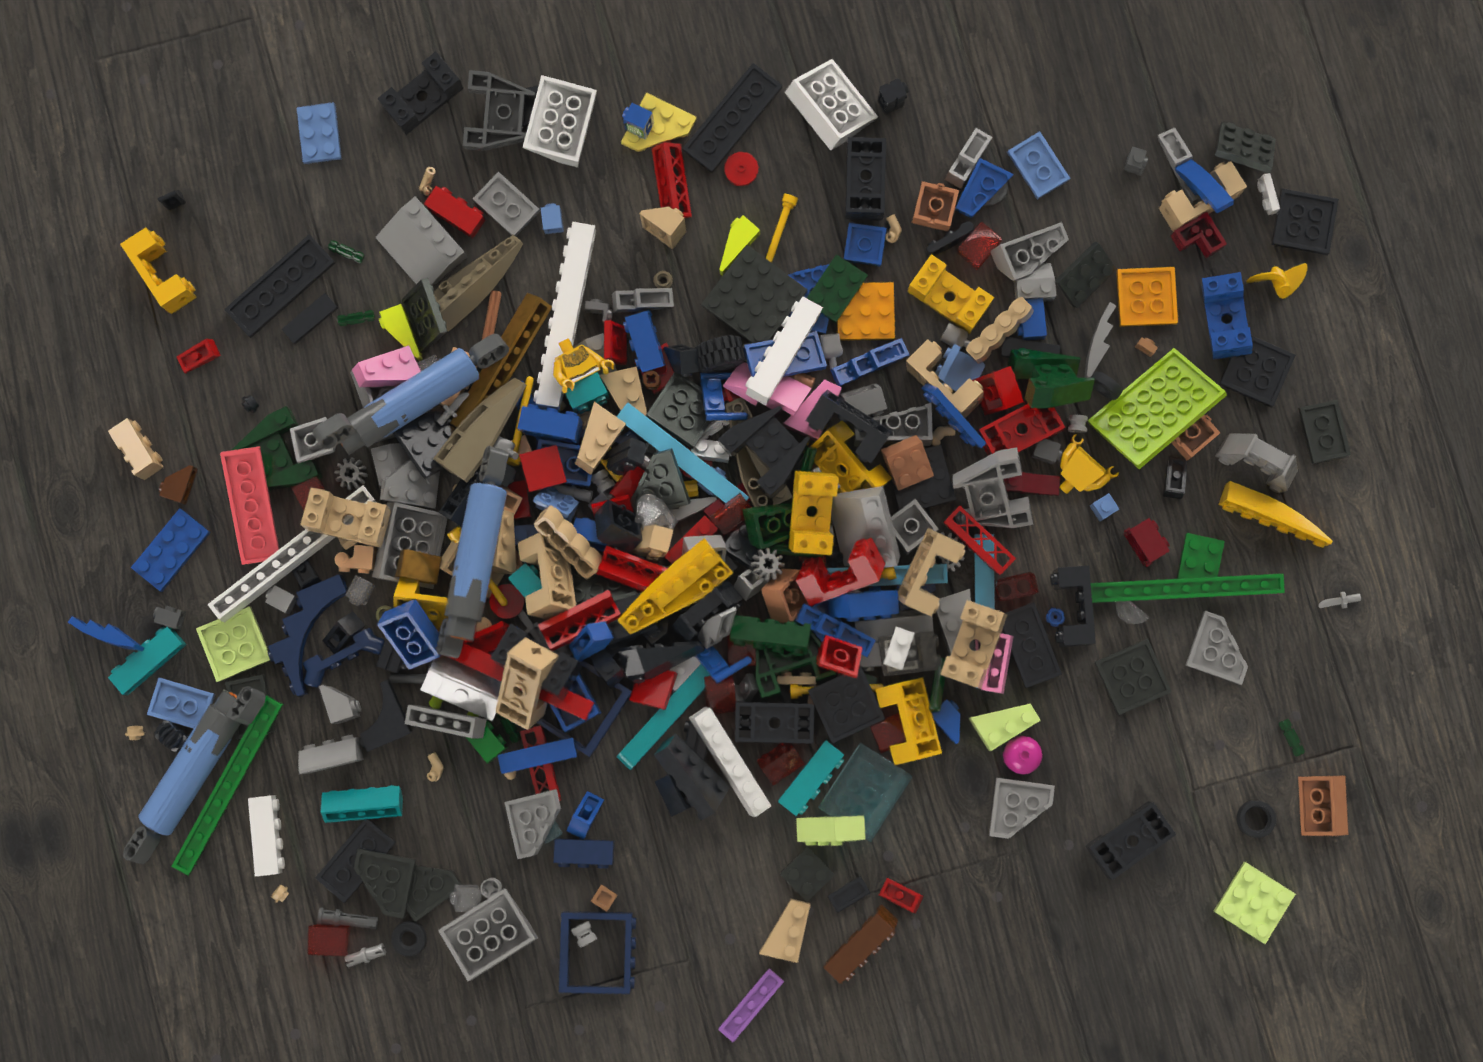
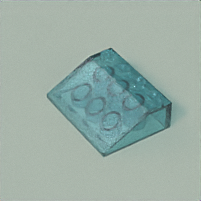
(866, 788)

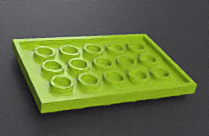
(1157, 408)

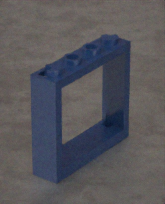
(604, 727)
(630, 943)

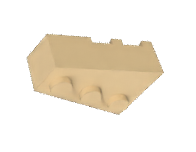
(625, 387)
(598, 437)
(505, 556)

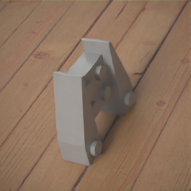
(1272, 461)
(988, 494)

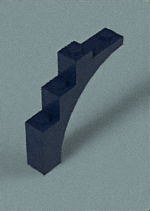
(298, 626)

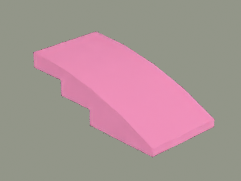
(788, 393)

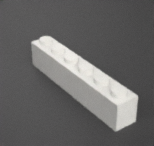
(783, 351)
(730, 761)

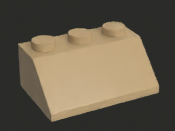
(664, 224)

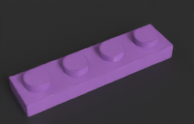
(750, 1005)

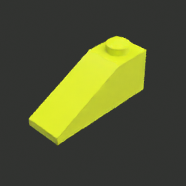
(741, 234)
(398, 326)

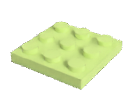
(233, 644)
(1254, 902)

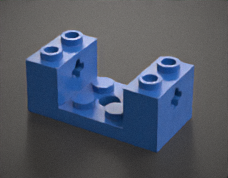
(1225, 297)

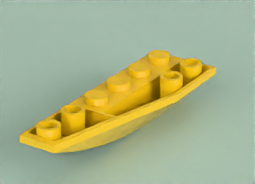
(1270, 512)
(677, 587)

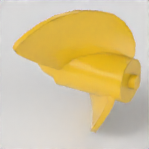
(1283, 282)

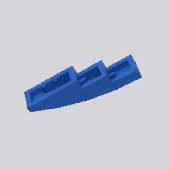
(1204, 185)
(869, 362)
(827, 625)
(109, 634)
(537, 755)

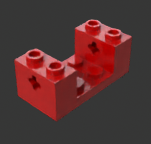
(1002, 433)
(864, 569)

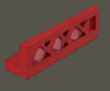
(668, 180)
(974, 546)
(621, 572)
(578, 617)
(488, 638)
(548, 768)

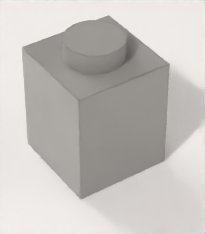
(281, 599)

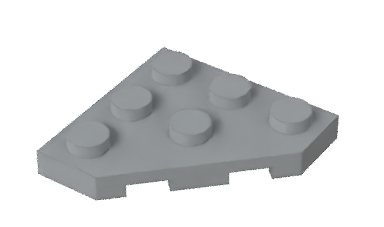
(409, 487)
(1216, 650)
(1017, 805)
(531, 821)

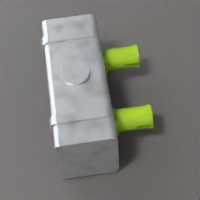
(461, 687)

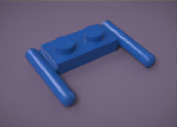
(714, 400)
(716, 665)

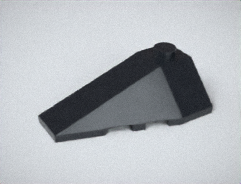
(648, 663)

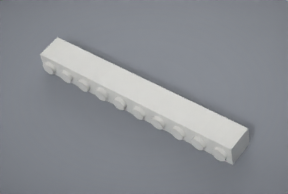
(566, 309)
(276, 566)

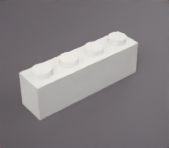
(265, 835)

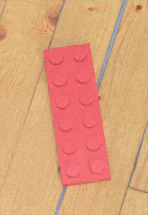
(250, 504)

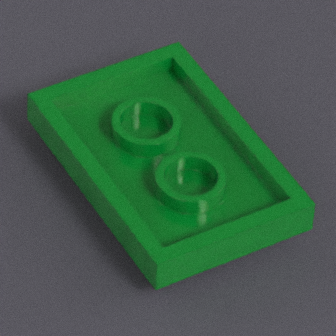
(1200, 557)

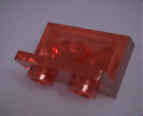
(730, 514)
(780, 762)

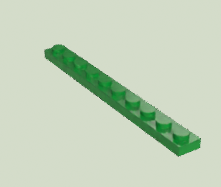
(1187, 587)
(226, 786)

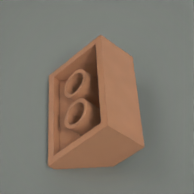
(1323, 806)

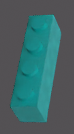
(146, 662)
(811, 777)
(361, 804)

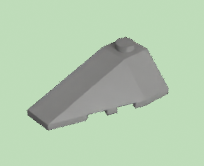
(1025, 254)

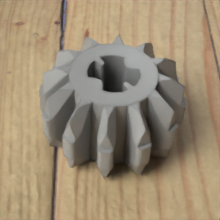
(357, 475)
(760, 561)

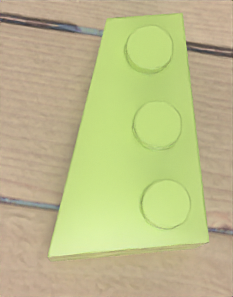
(1003, 725)
(830, 830)

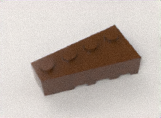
(861, 945)

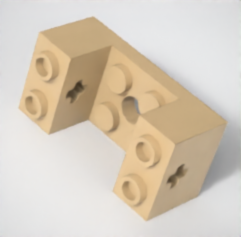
(1178, 209)
(923, 363)
(326, 514)
(916, 576)
(557, 590)
(978, 624)
(524, 668)

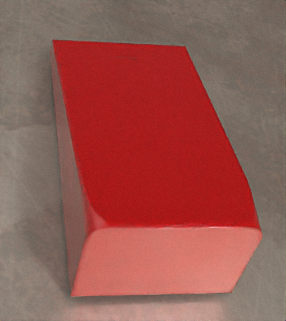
(198, 355)
(523, 510)
(901, 895)

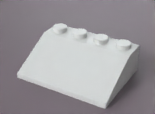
(830, 104)
(559, 120)

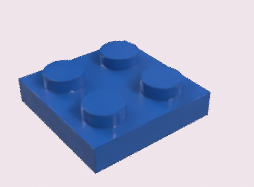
(865, 244)

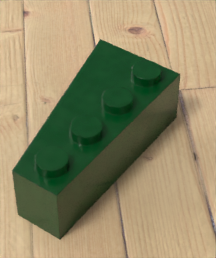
(770, 523)
(771, 635)

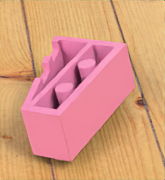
(386, 369)
(798, 422)
(998, 668)

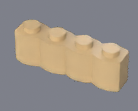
(1004, 326)
(565, 538)

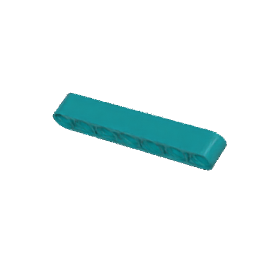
(663, 719)

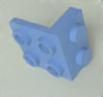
(958, 368)
(564, 503)

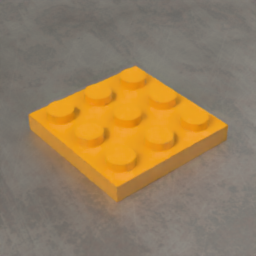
(1147, 296)
(869, 314)

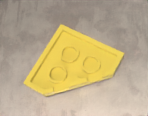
(668, 124)

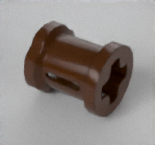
(651, 386)

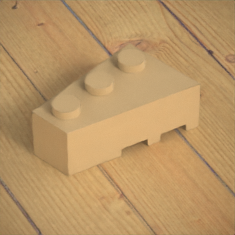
(136, 448)
(654, 543)
(787, 935)

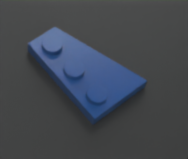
(981, 187)

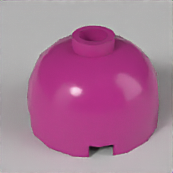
(1022, 754)

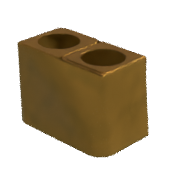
(418, 566)

